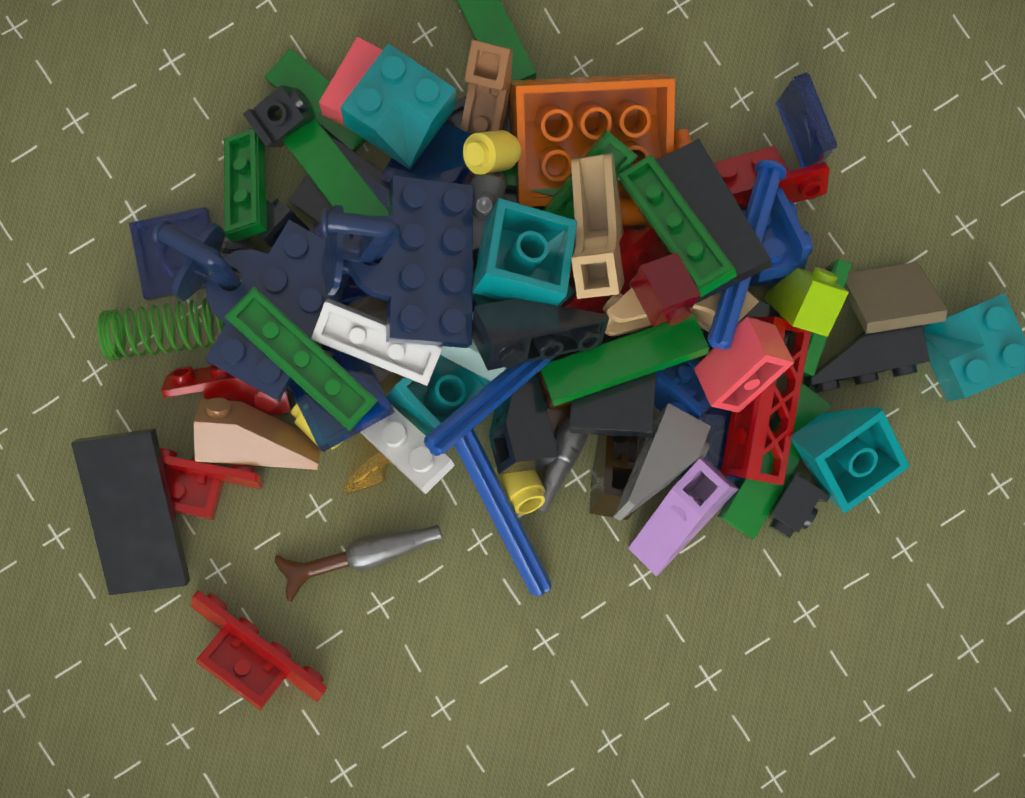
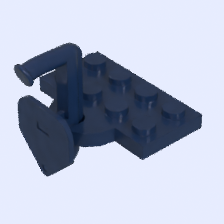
(421, 258)
(286, 277)

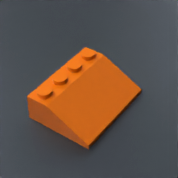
(567, 116)

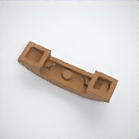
(488, 89)

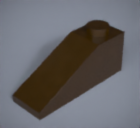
(611, 471)

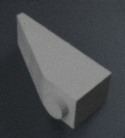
(674, 447)

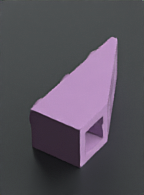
(682, 515)

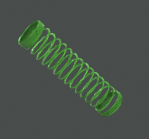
(118, 330)

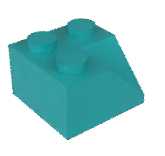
(398, 106)
(524, 254)
(976, 348)
(850, 454)

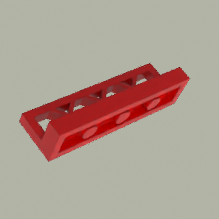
(749, 429)

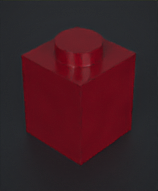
(665, 290)

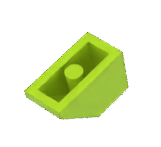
(808, 299)

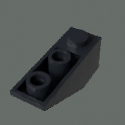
(527, 331)
(871, 354)
(522, 431)

